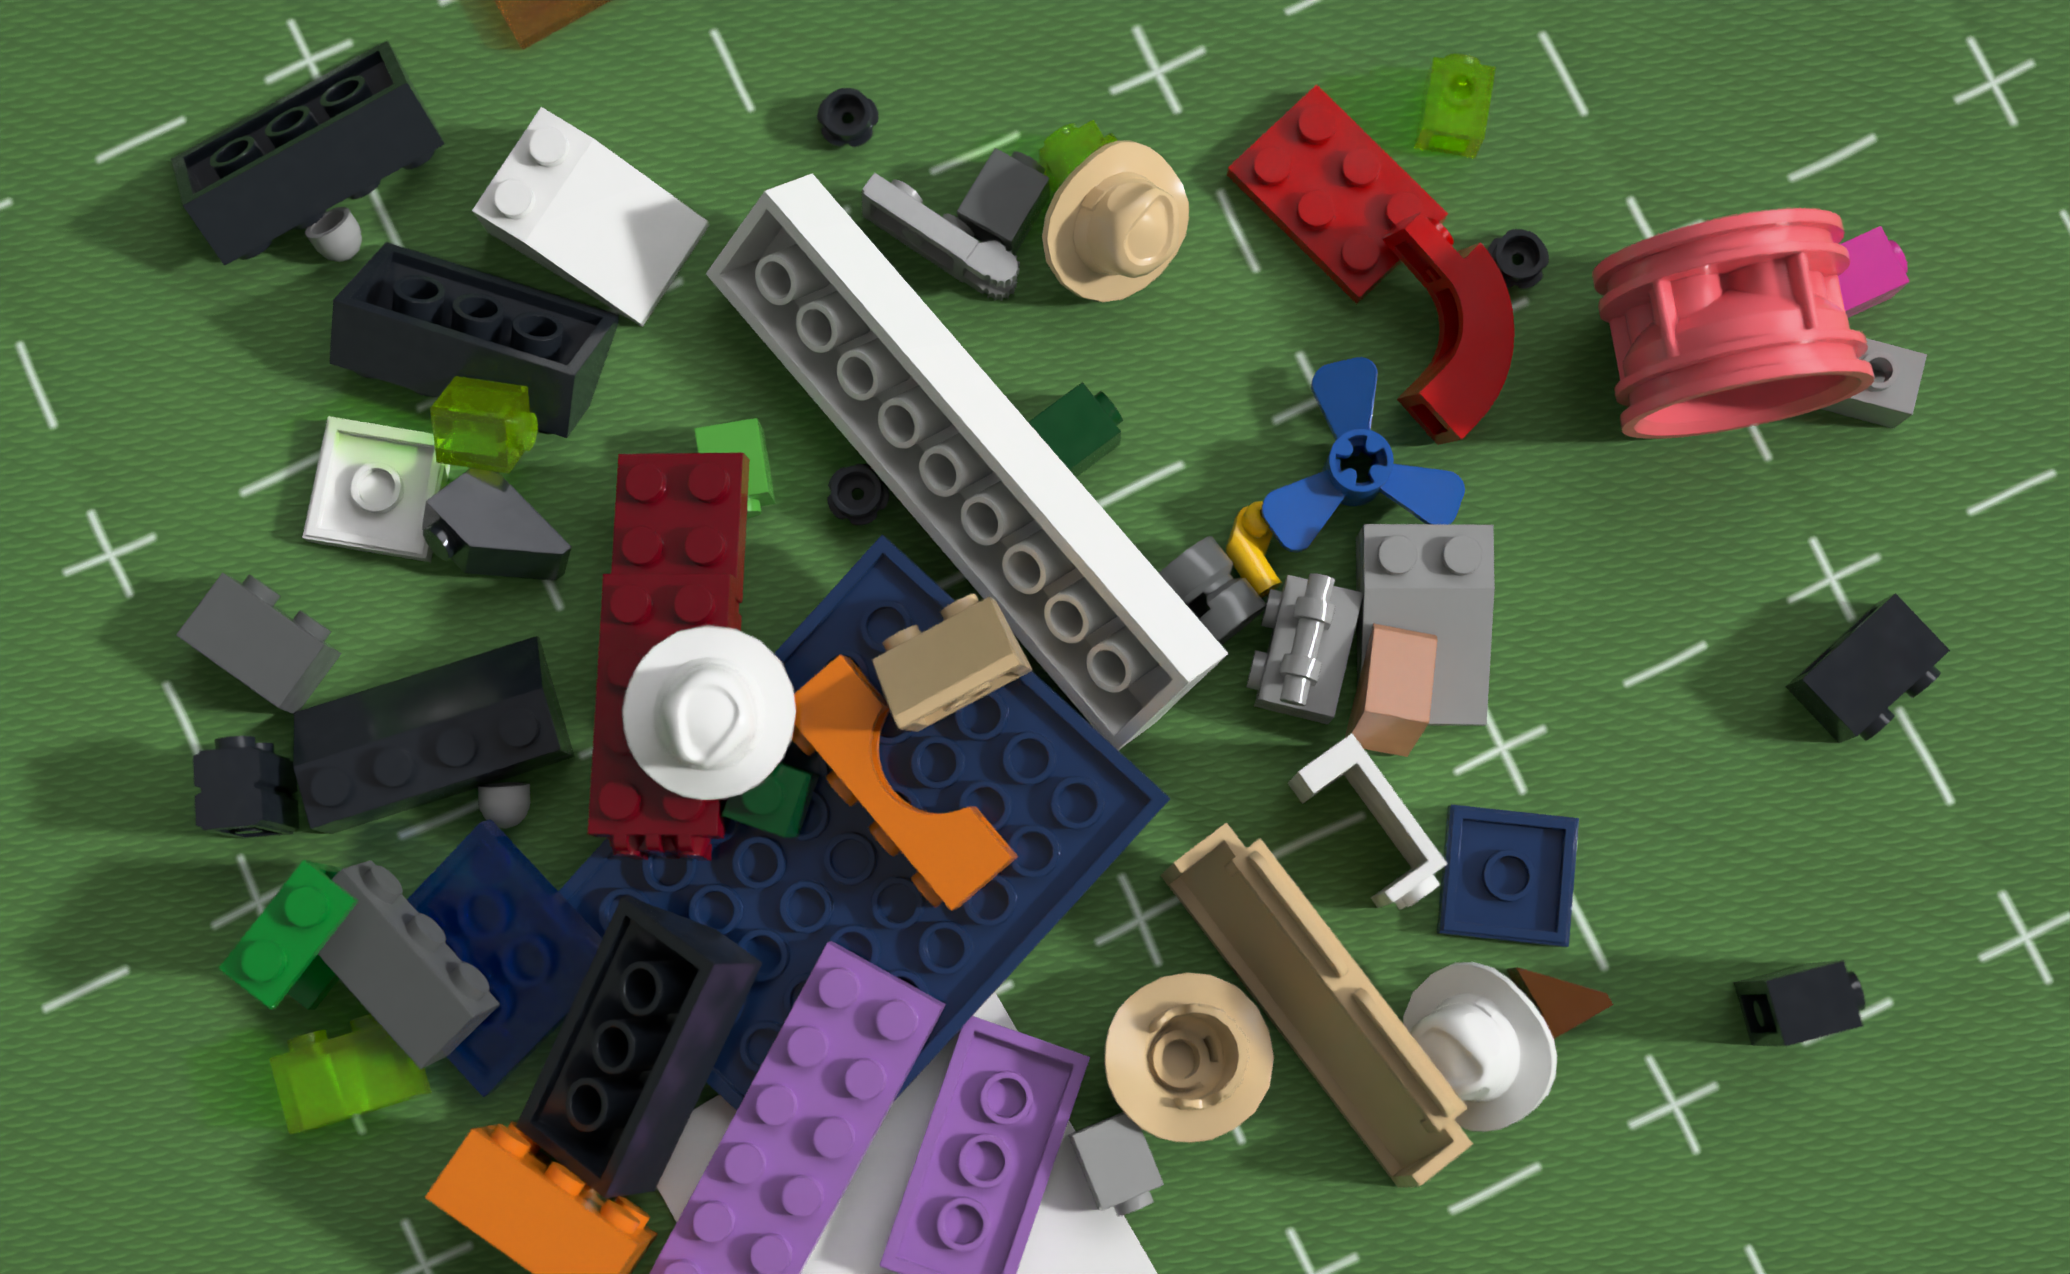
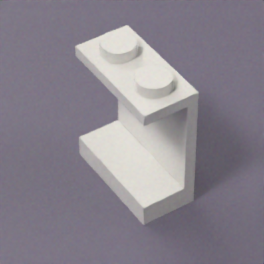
(1353, 762)

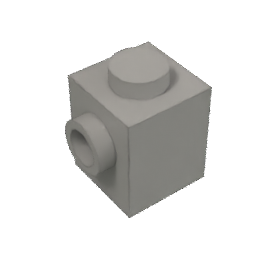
(1894, 387)

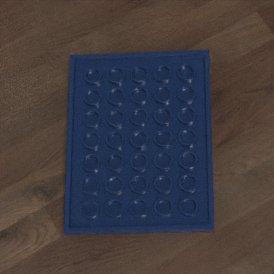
(1015, 754)

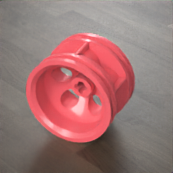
(1731, 323)

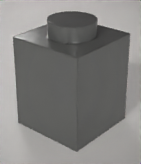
(1005, 199)

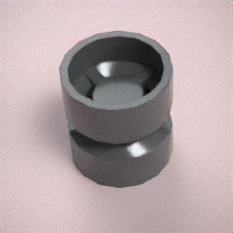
(1206, 572)

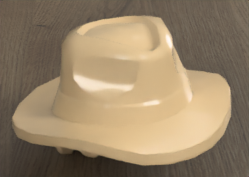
(1115, 222)
(1188, 1057)

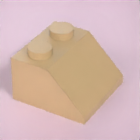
(950, 663)

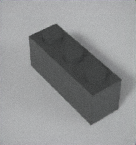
(404, 968)

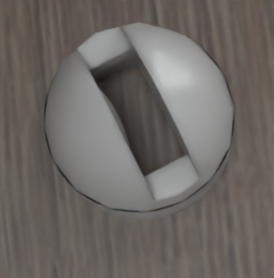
(336, 235)
(504, 802)

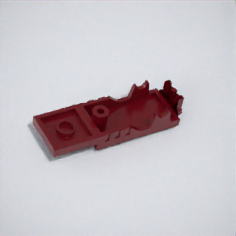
(671, 571)

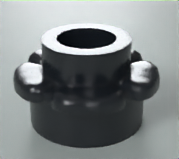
(845, 102)
(1532, 251)
(852, 478)

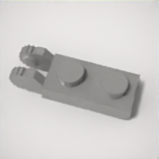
(940, 239)

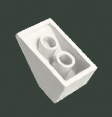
(589, 217)

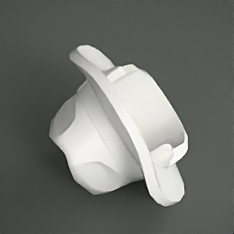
(709, 712)
(1484, 1043)

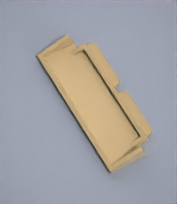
(1322, 1005)

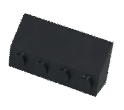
(305, 154)
(434, 320)
(428, 737)
(637, 1047)

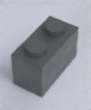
(259, 642)

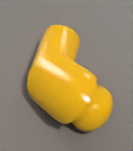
(1248, 547)

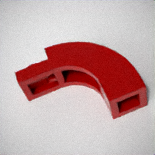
(1473, 324)

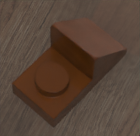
(1559, 1001)

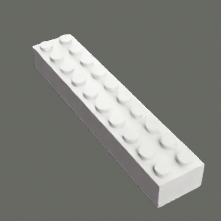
(963, 460)

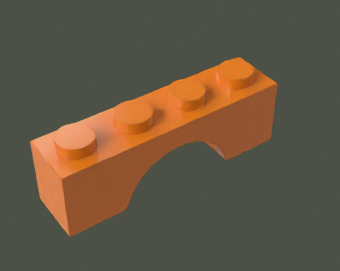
(843, 721)

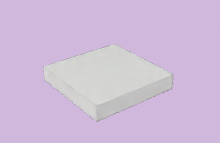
(374, 489)

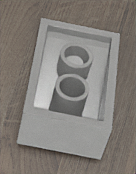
(1439, 585)

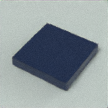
(1508, 876)

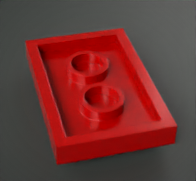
(1332, 191)

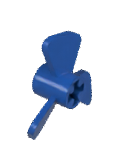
(1346, 399)

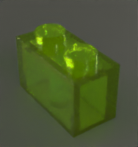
(344, 1076)

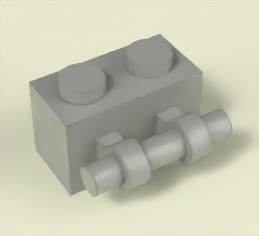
(1306, 648)

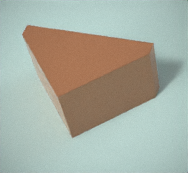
(1394, 690)

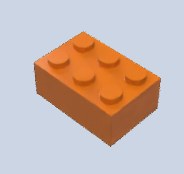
(538, 1207)

